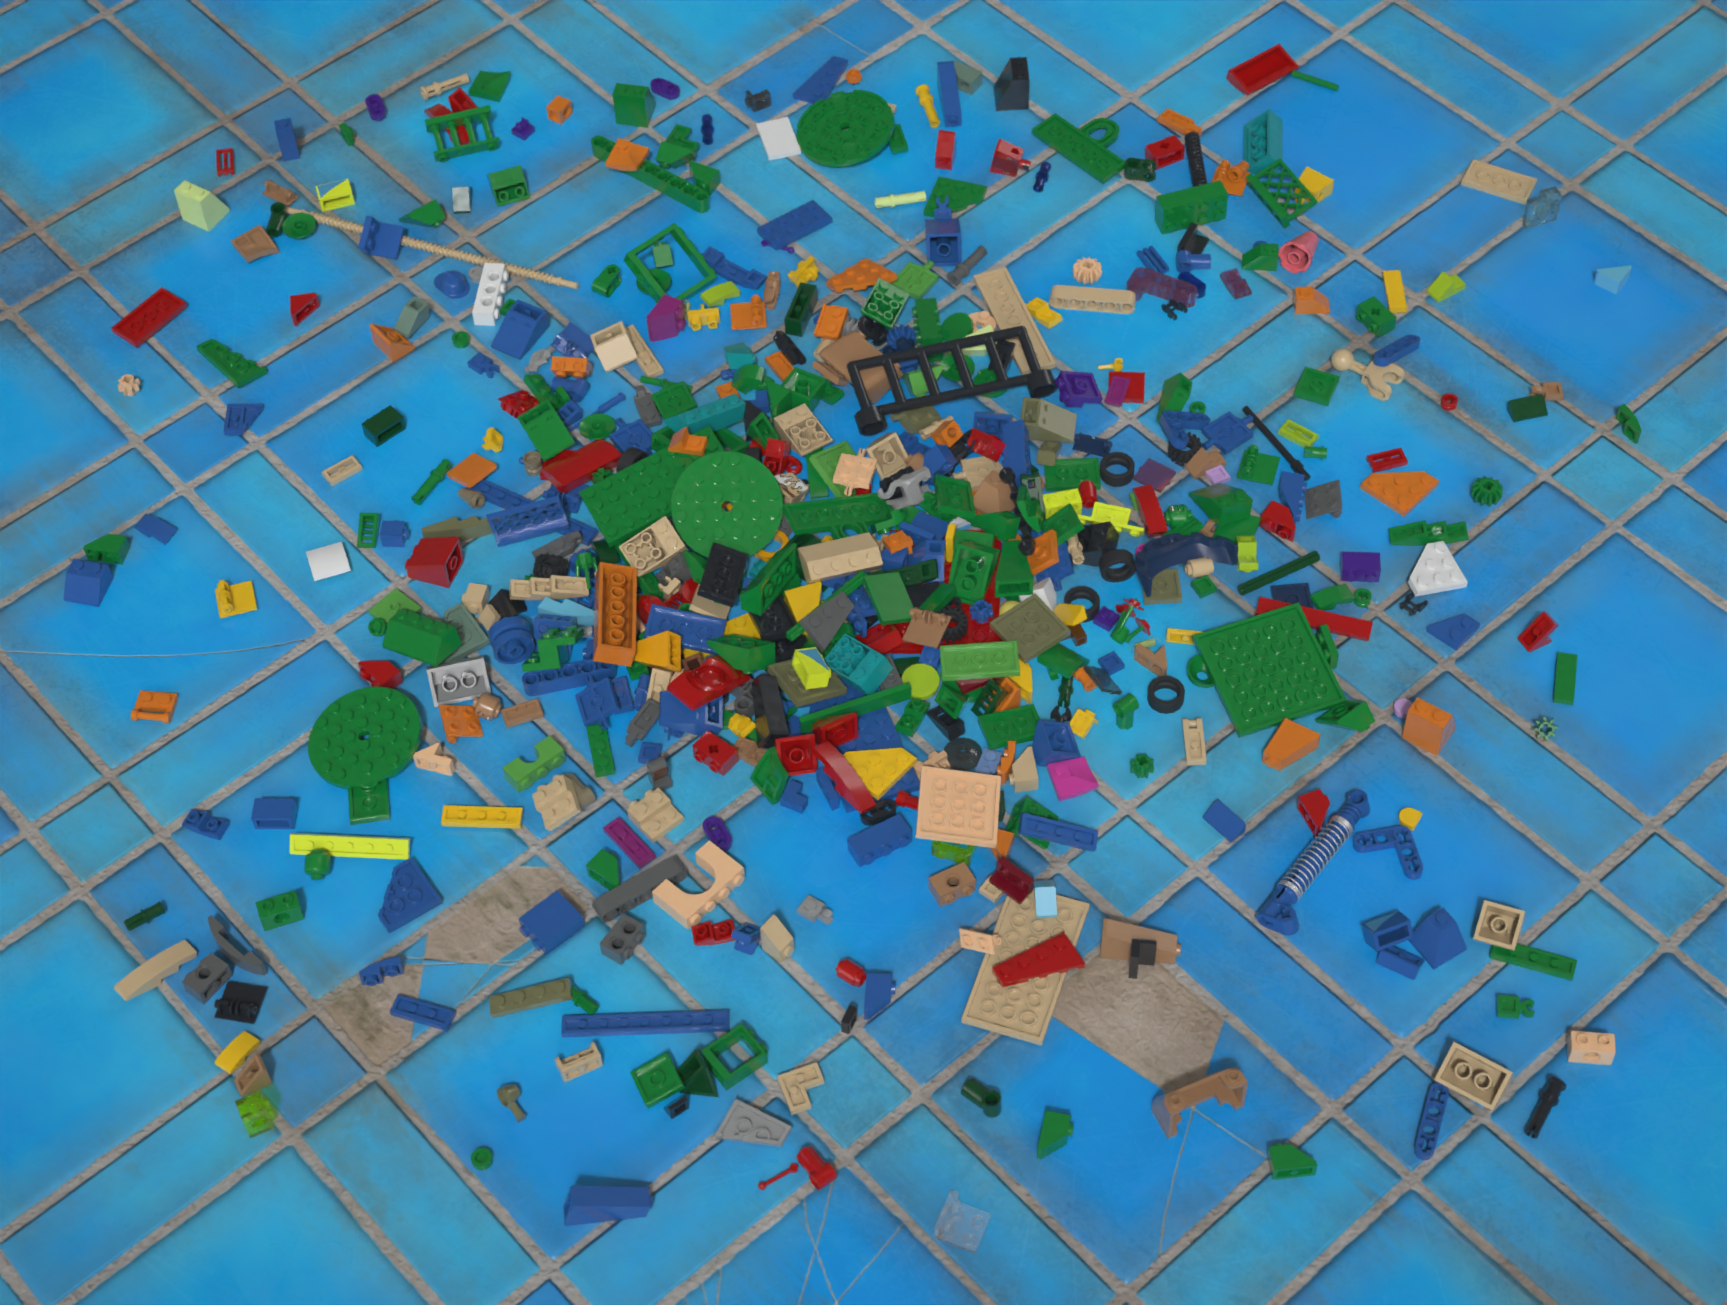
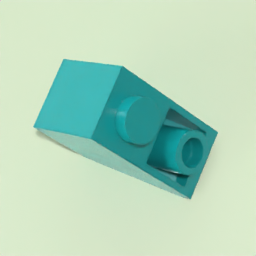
(738, 356)

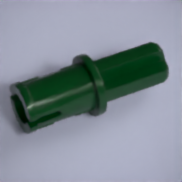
(1065, 691)
(144, 916)

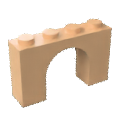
(690, 908)

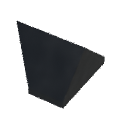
(505, 606)

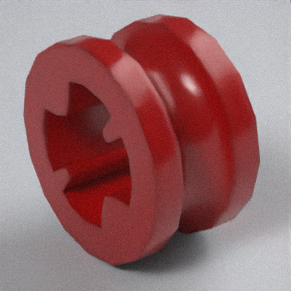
(1449, 397)

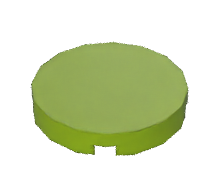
(923, 681)

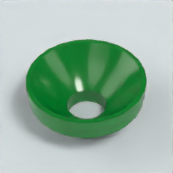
(1195, 666)

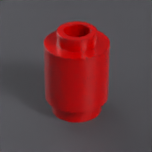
(1088, 494)
(851, 973)

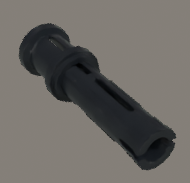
(1548, 1099)

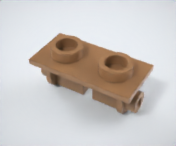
(279, 193)

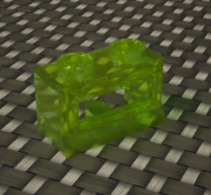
(953, 853)

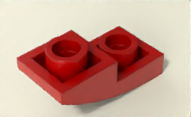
(713, 934)

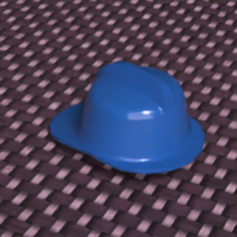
(452, 284)

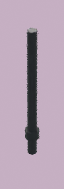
(1295, 464)

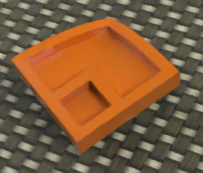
(626, 156)

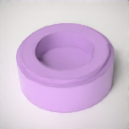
(1401, 707)

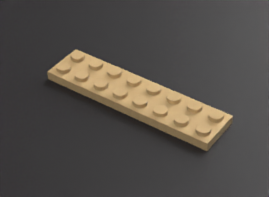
(1010, 311)

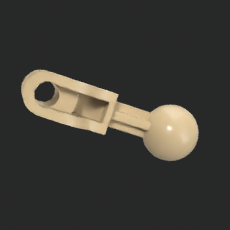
(1372, 376)

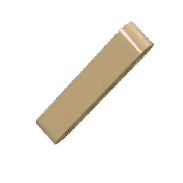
(1092, 299)

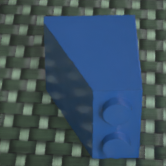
(943, 241)

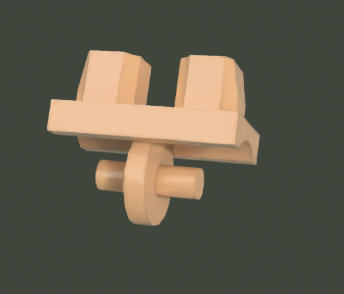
(935, 759)

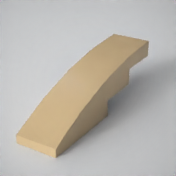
(554, 587)
(152, 971)

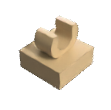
(672, 587)

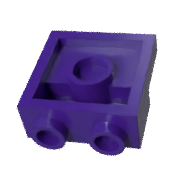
(1077, 388)

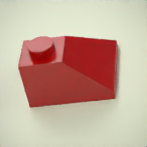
(836, 729)

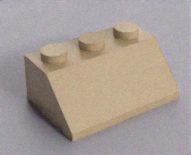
(1474, 1076)

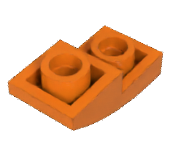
(1007, 762)

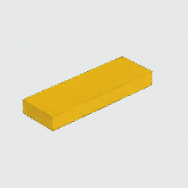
(1394, 291)

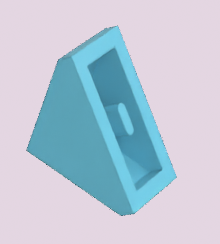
(1612, 278)
(1045, 898)

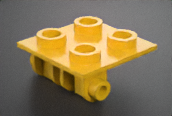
(235, 598)

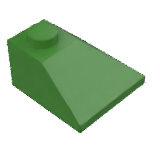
(915, 381)

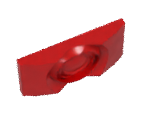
(706, 682)

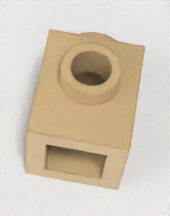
(476, 598)

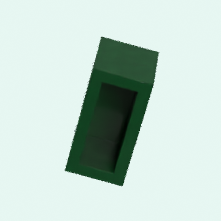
(383, 426)

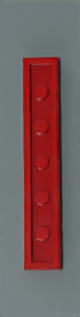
(1336, 623)

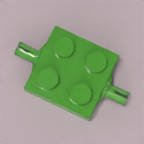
(916, 279)

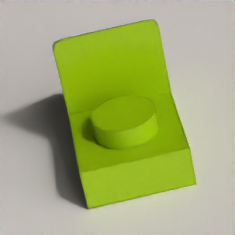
(1445, 287)

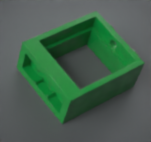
(725, 1042)

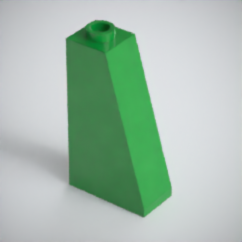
(1013, 572)

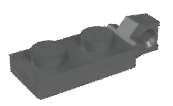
(646, 408)
(561, 546)
(642, 722)

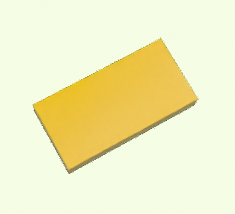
(950, 540)

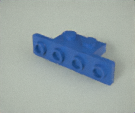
(862, 608)

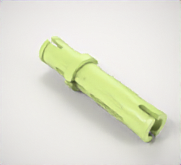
(893, 200)

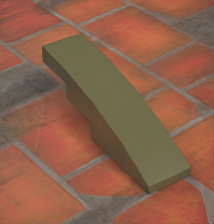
(464, 529)

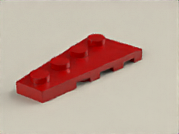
(1044, 959)

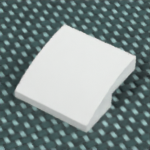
(328, 561)

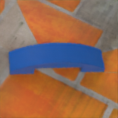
(732, 271)

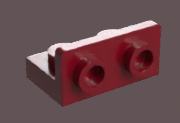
(1012, 881)

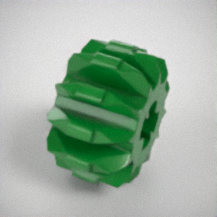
(1486, 491)

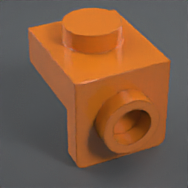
(897, 542)

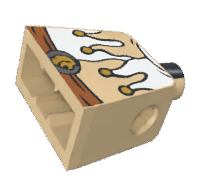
(792, 488)

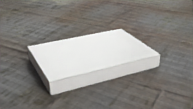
(778, 138)

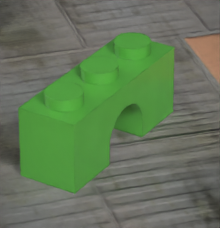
(523, 775)

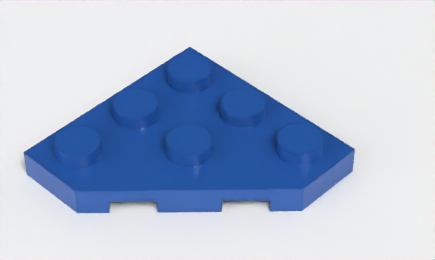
(407, 896)

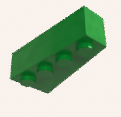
(928, 325)

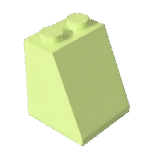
(199, 206)

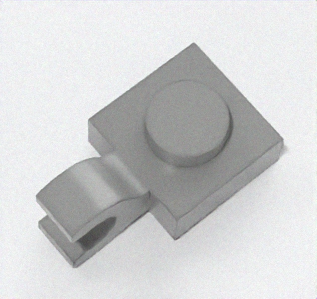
(814, 909)

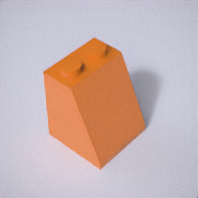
(1428, 726)

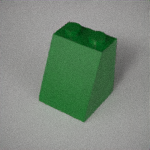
(633, 105)

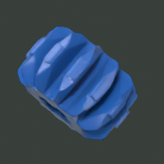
(900, 331)

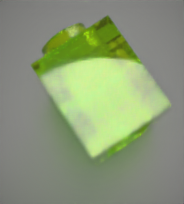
(256, 1114)

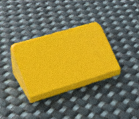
(1070, 613)
(1181, 636)

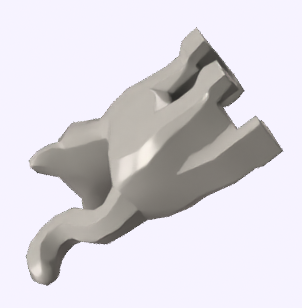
(910, 489)

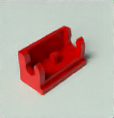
(986, 445)

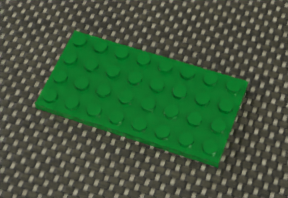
(641, 492)

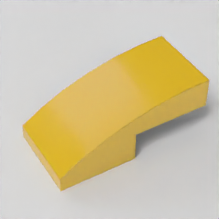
(1042, 313)
(234, 1054)

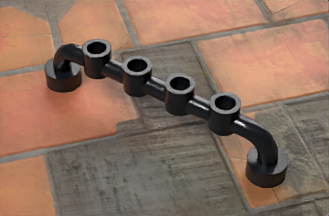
(1027, 545)

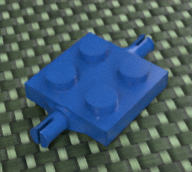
(1227, 432)
(632, 435)
(1059, 570)
(597, 702)

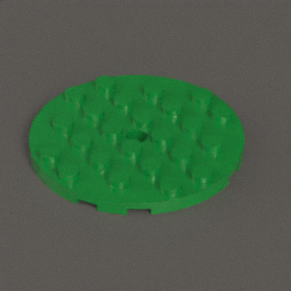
(822, 135)
(730, 478)
(374, 711)

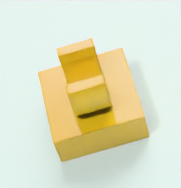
(493, 440)

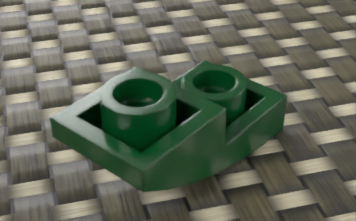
(604, 552)

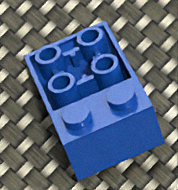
(520, 329)
(678, 716)

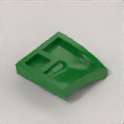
(490, 85)
(770, 776)

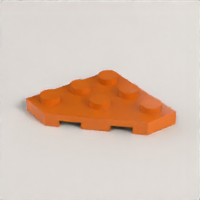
(860, 276)
(1400, 489)

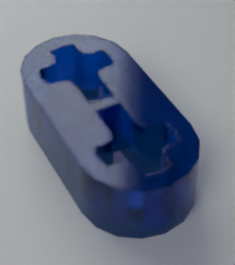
(1201, 287)

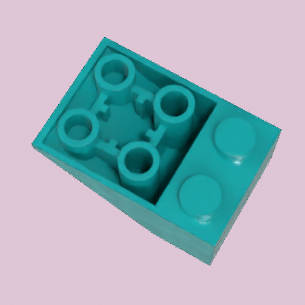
(858, 664)

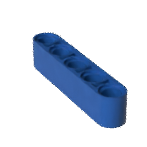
(567, 677)

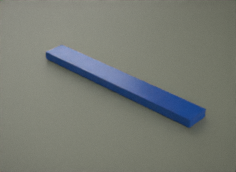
(507, 499)
(645, 1023)

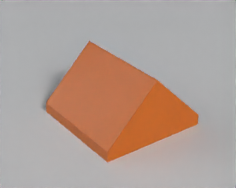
(390, 341)

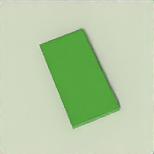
(979, 660)

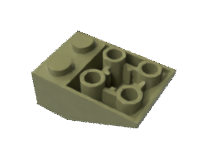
(1048, 421)

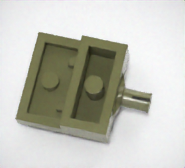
(916, 419)

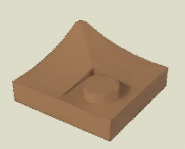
(254, 244)

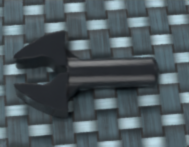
(1067, 716)

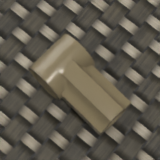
(584, 794)

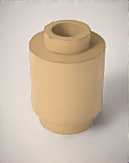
(1199, 567)

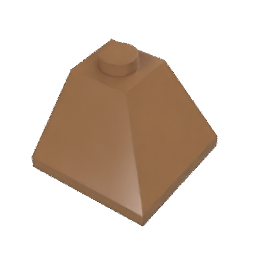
(993, 495)

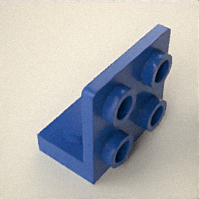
(380, 238)
(924, 528)
(545, 621)

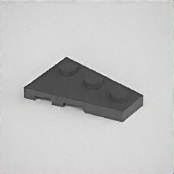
(826, 620)

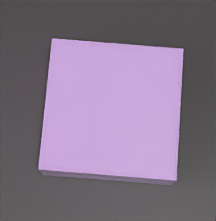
(1217, 475)

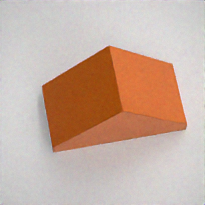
(1004, 845)

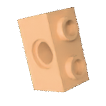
(1591, 1047)

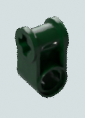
(1138, 168)

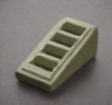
(1048, 453)

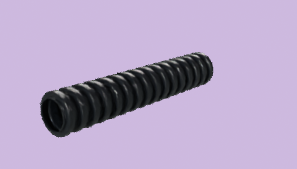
(1195, 159)

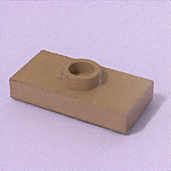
(829, 373)
(522, 713)

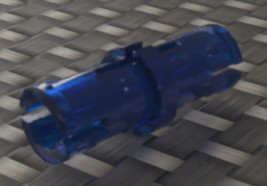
(707, 129)
(1042, 177)

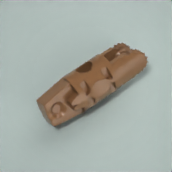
(772, 289)

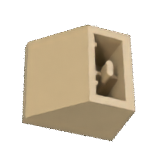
(614, 346)

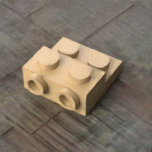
(556, 801)
(654, 815)

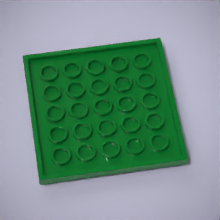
(1269, 669)

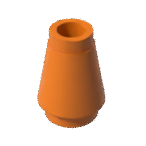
(1238, 171)

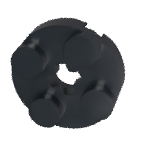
(873, 329)

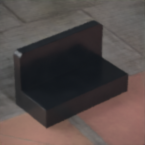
(1192, 241)
(1142, 953)

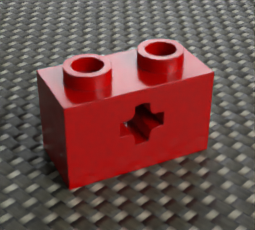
(1165, 151)
(715, 753)

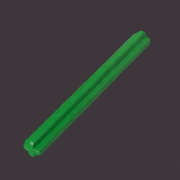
(847, 588)

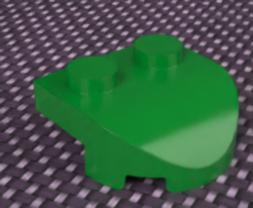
(893, 518)

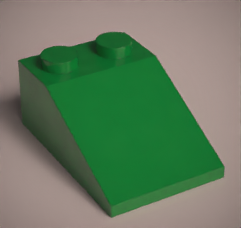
(1223, 503)
(973, 570)
(744, 652)

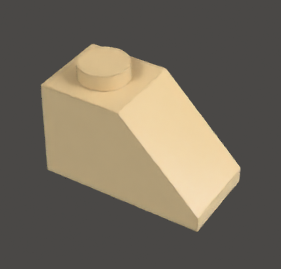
(1024, 772)
(776, 939)

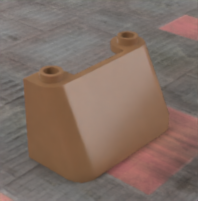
(852, 348)
(1225, 1085)

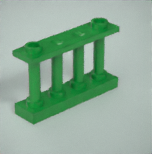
(456, 119)

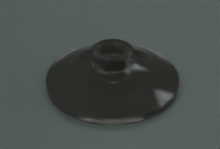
(965, 759)

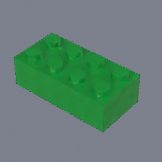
(1195, 205)

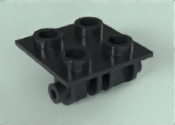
(240, 1002)

